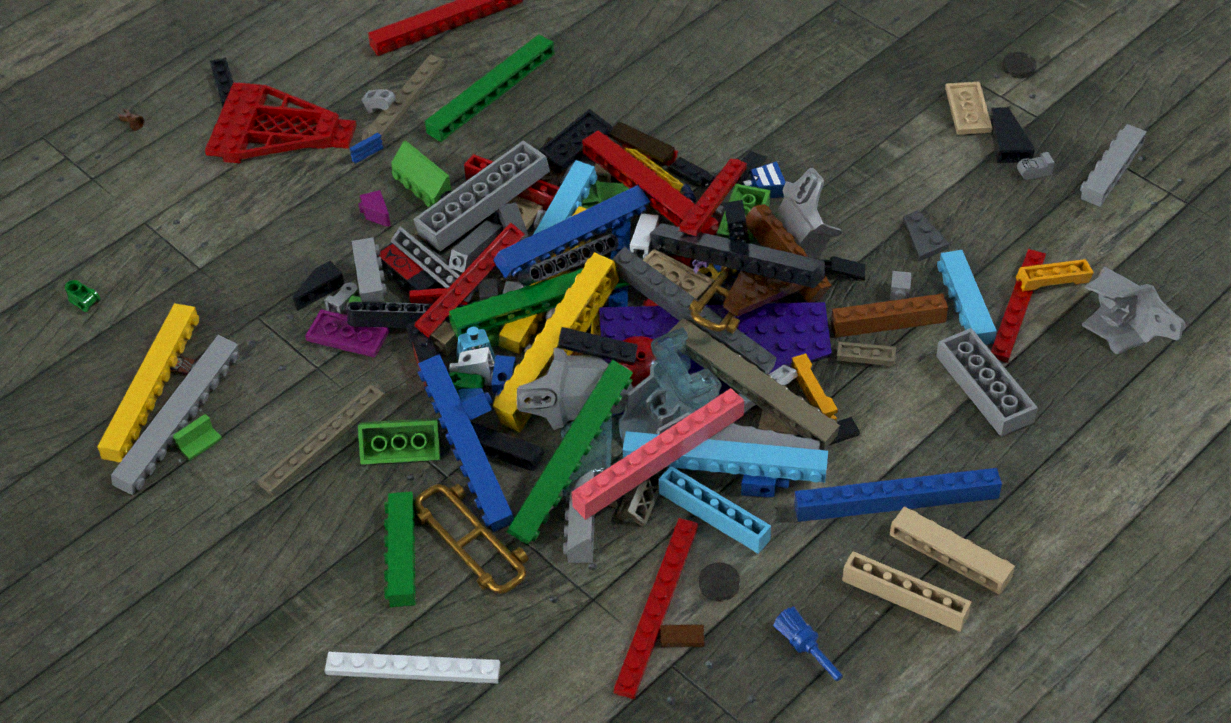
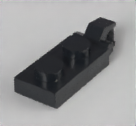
(691, 172)

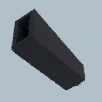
(1009, 138)

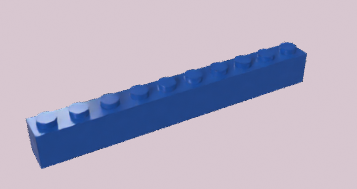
(571, 231)
(466, 442)
(896, 494)

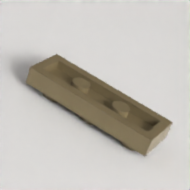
(866, 353)

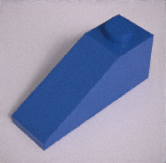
(475, 401)

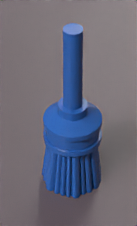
(803, 638)

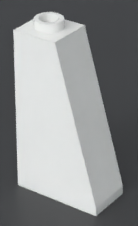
(641, 243)

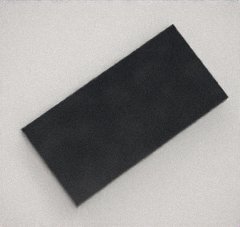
(568, 144)

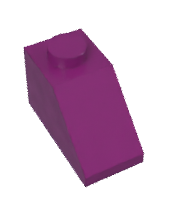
(374, 208)

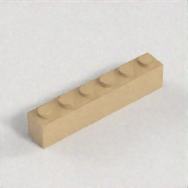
(952, 550)
(906, 591)

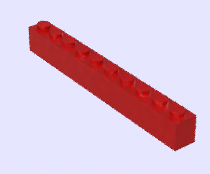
(433, 22)
(633, 173)

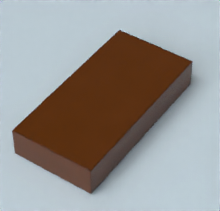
(682, 635)

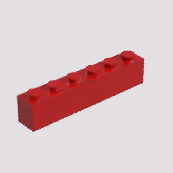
(539, 192)

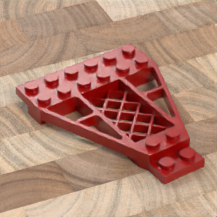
(246, 108)

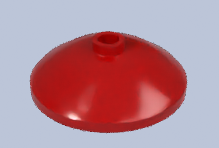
(642, 366)

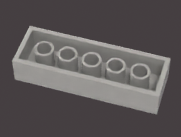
(986, 382)

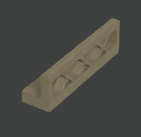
(635, 498)

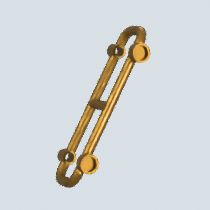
(696, 307)
(455, 495)

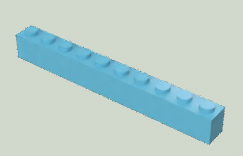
(744, 458)

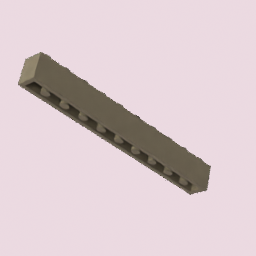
(758, 386)

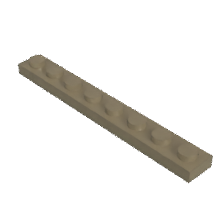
(405, 97)
(321, 440)

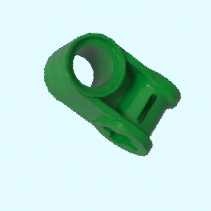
(81, 295)
(466, 381)

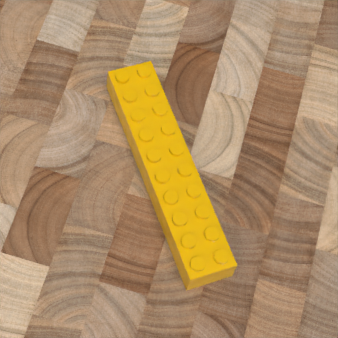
(575, 312)

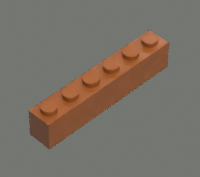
(772, 234)
(889, 315)

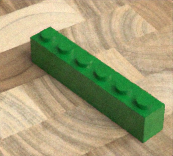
(401, 549)

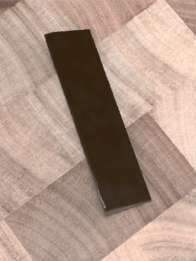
(642, 142)

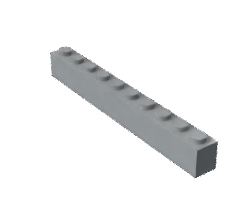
(175, 415)

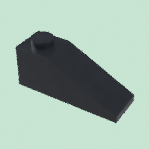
(319, 284)

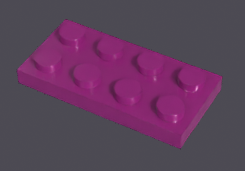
(333, 331)

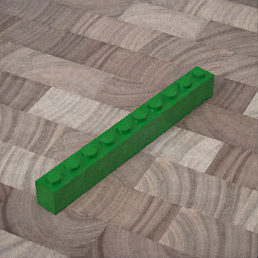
(489, 88)
(514, 304)
(569, 452)

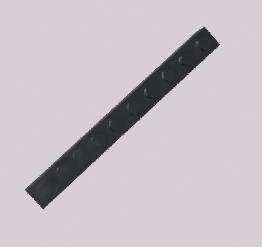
(739, 255)

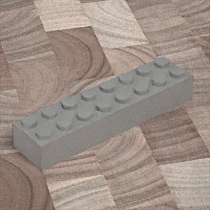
(481, 195)

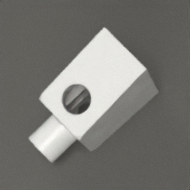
(475, 362)

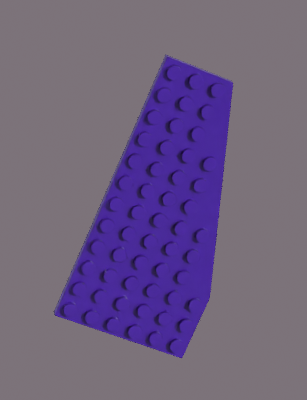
(778, 327)

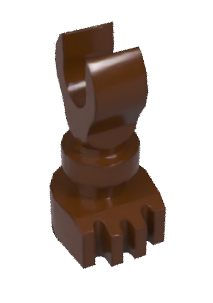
(134, 120)

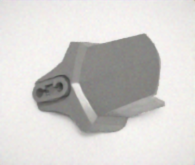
(800, 214)
(1130, 313)
(568, 388)
(654, 404)

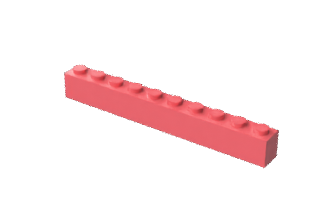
(657, 454)

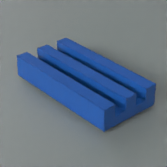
(366, 148)

